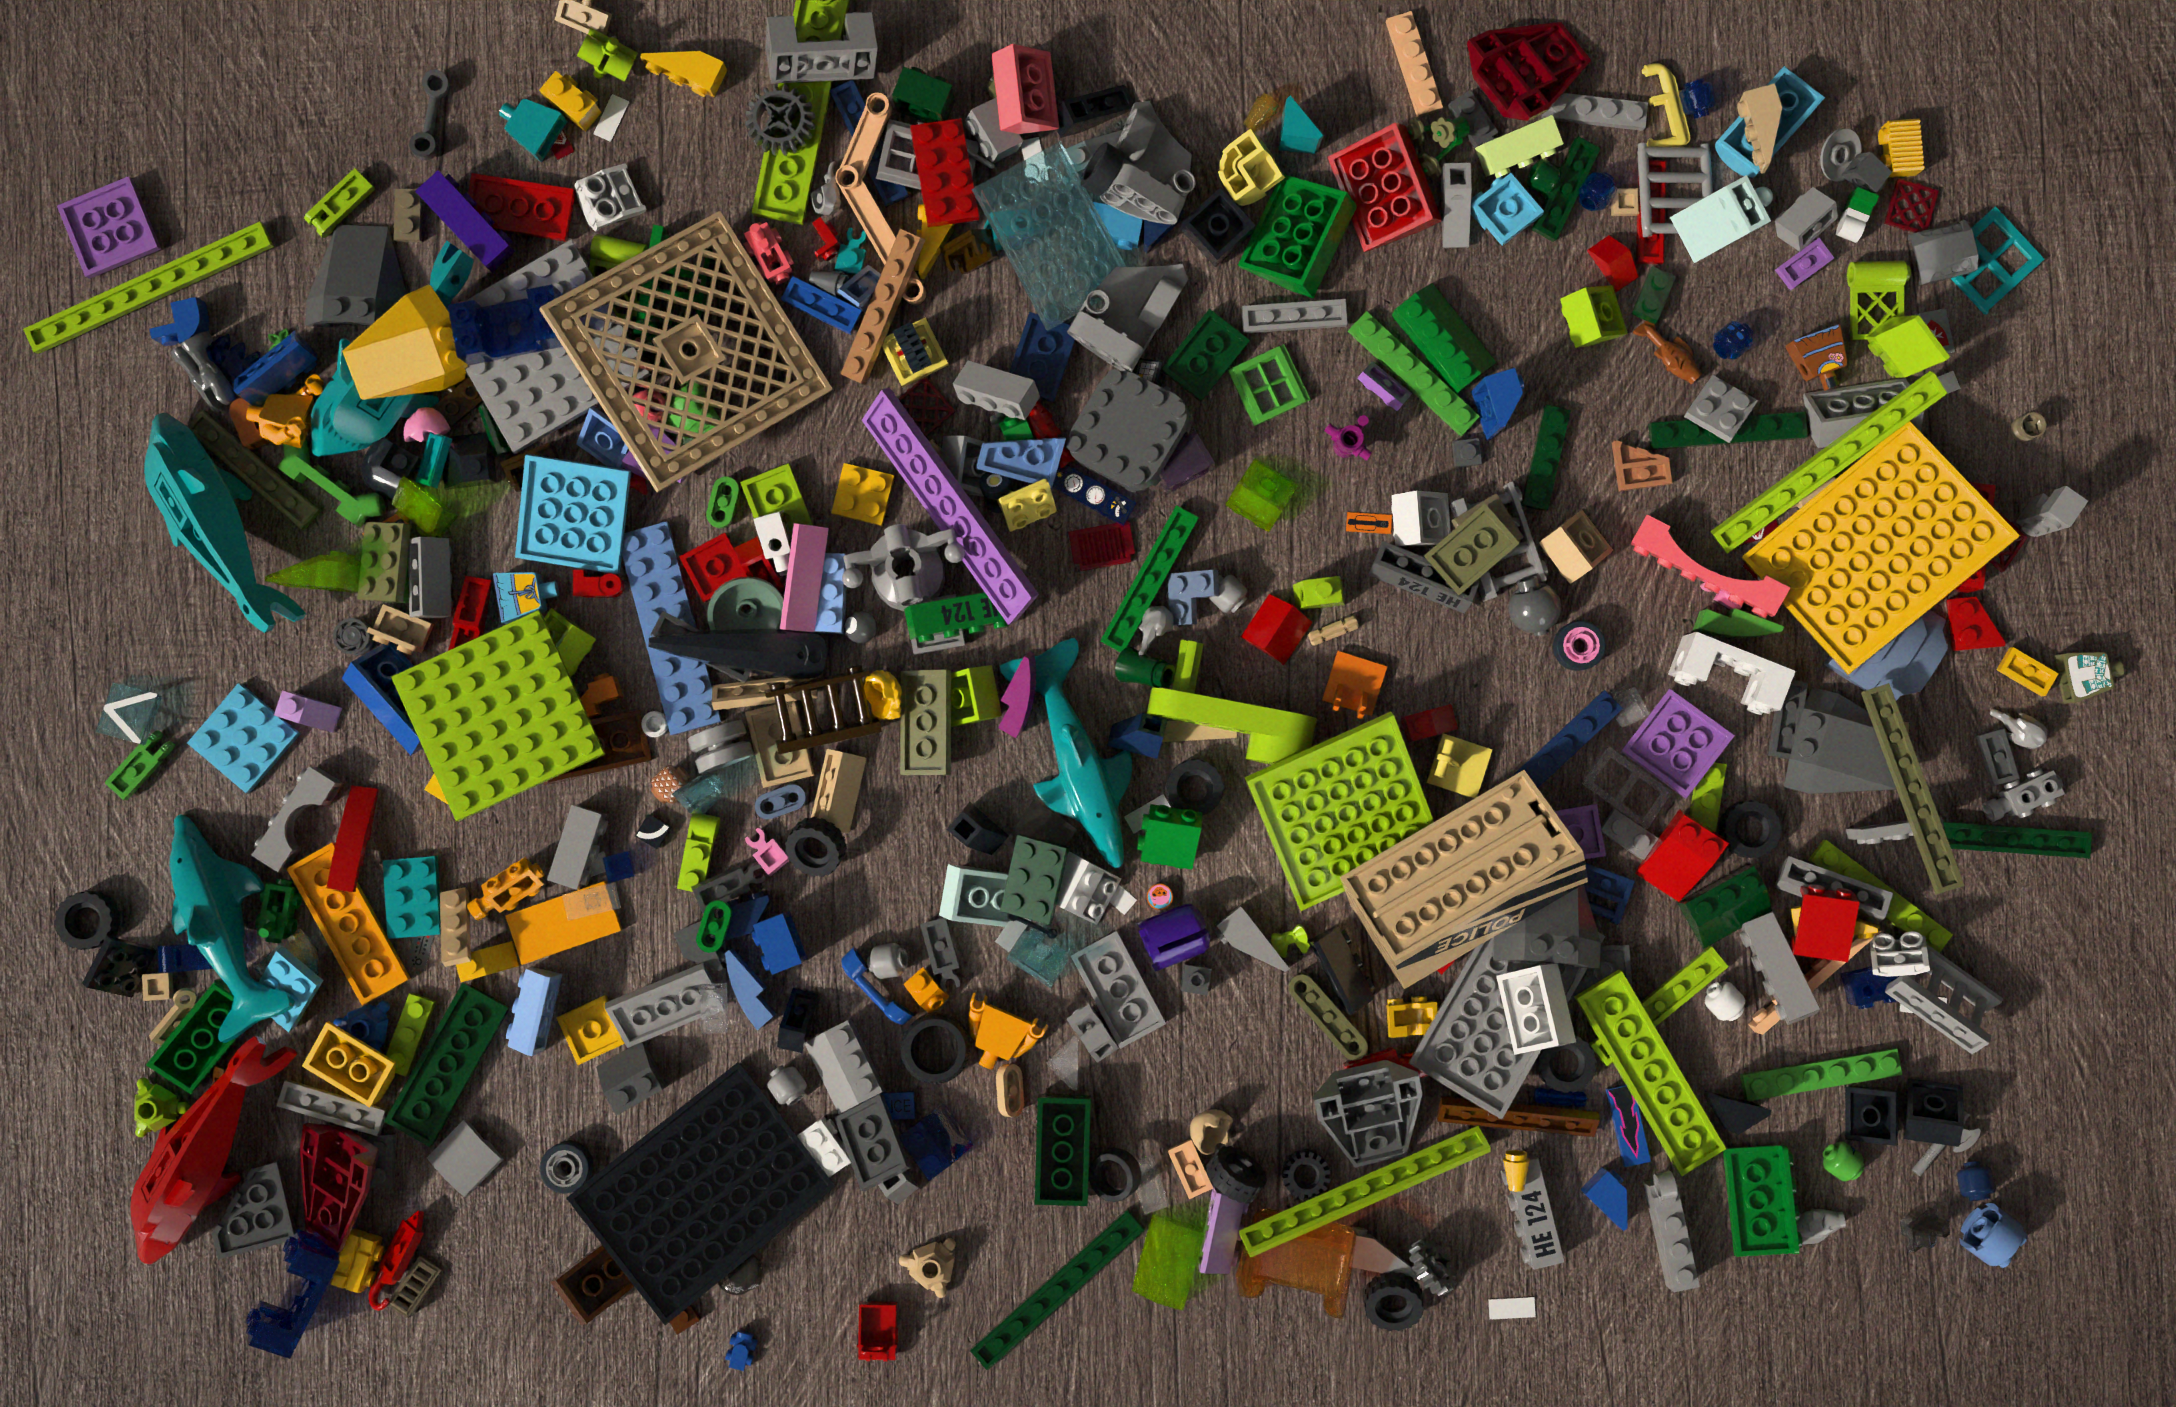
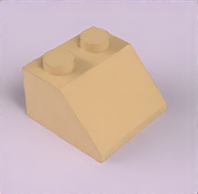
(1575, 547)

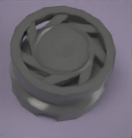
(353, 637)

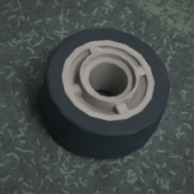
(555, 1177)

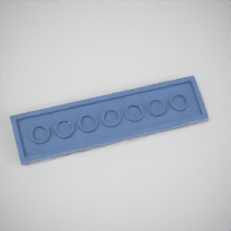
(659, 587)

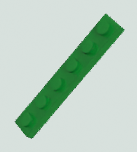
(1149, 579)

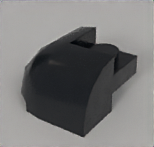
(386, 465)

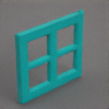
(1989, 260)

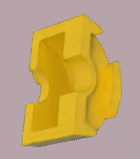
(1409, 1017)

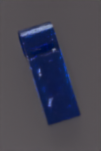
(181, 958)

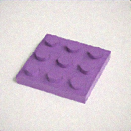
(109, 227)
(1677, 743)

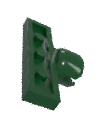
(1560, 186)

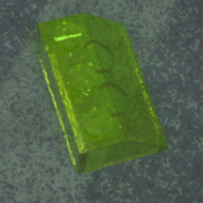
(1168, 1261)

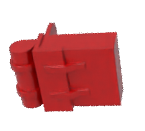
(877, 1331)

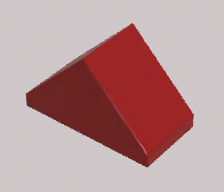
(1614, 262)

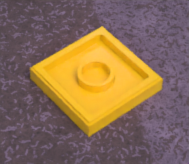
(589, 1030)

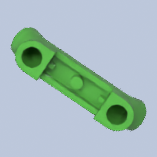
(354, 508)

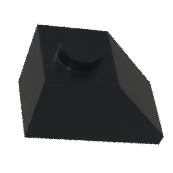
(797, 1020)

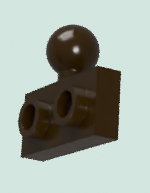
(459, 402)

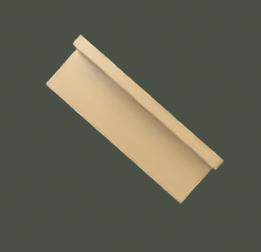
(839, 788)

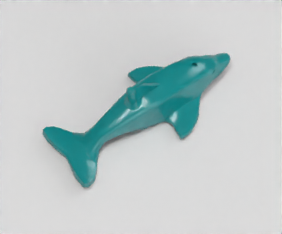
(1087, 784)
(210, 910)

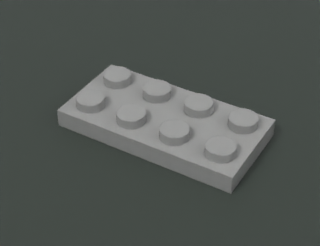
(1118, 989)
(659, 1006)

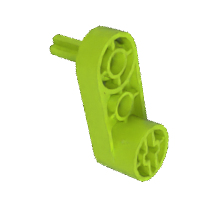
(1272, 732)

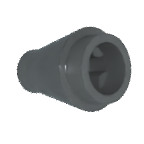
(828, 280)

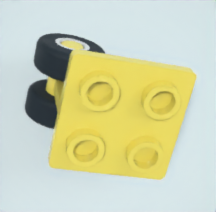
(1018, 507)

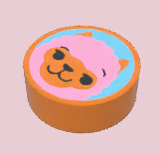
(1159, 896)

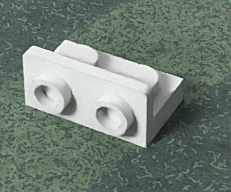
(825, 1145)

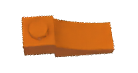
(602, 690)

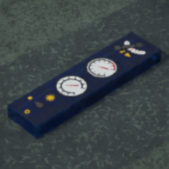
(1093, 494)

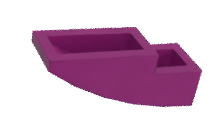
(1020, 696)

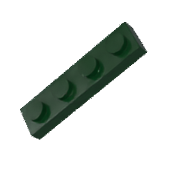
(1545, 458)

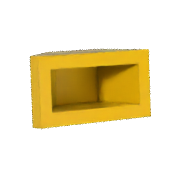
(488, 961)

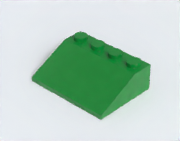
(1298, 234)

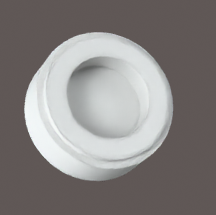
(654, 724)

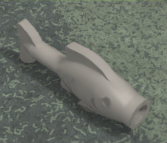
(1818, 1224)

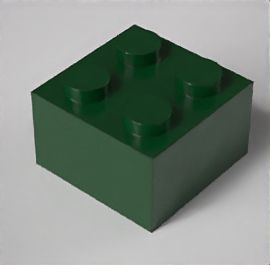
(923, 96)

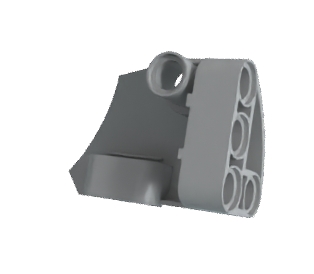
(1150, 170)

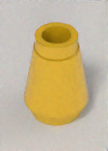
(1516, 1169)

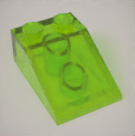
(324, 572)

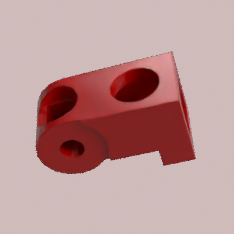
(596, 587)

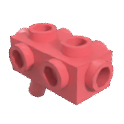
(764, 245)

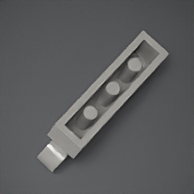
(1671, 1232)

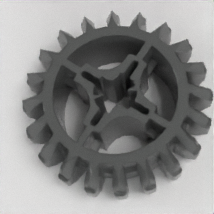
(786, 112)

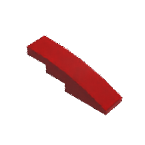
(471, 611)
(352, 838)

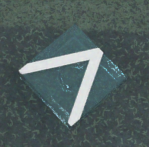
(129, 713)

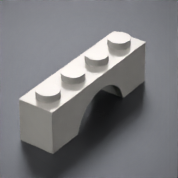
(278, 844)

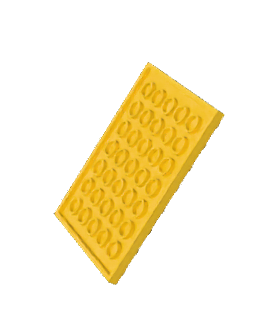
(1880, 546)

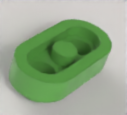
(720, 502)

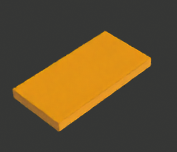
(546, 930)

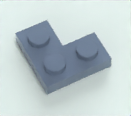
(1185, 588)

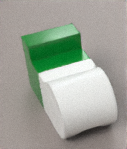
(1856, 214)

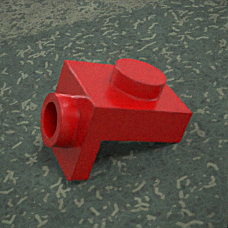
(827, 233)

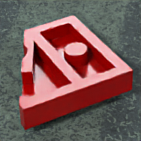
(1971, 625)

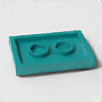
(412, 897)

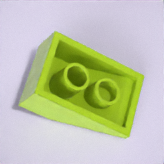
(1906, 346)

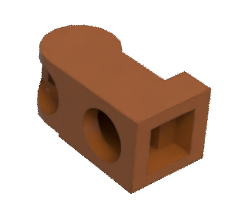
(247, 430)

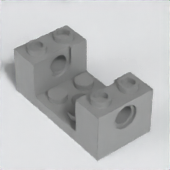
(821, 61)

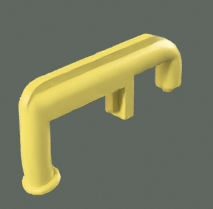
(1673, 107)

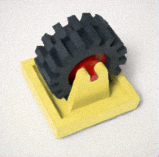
(913, 352)

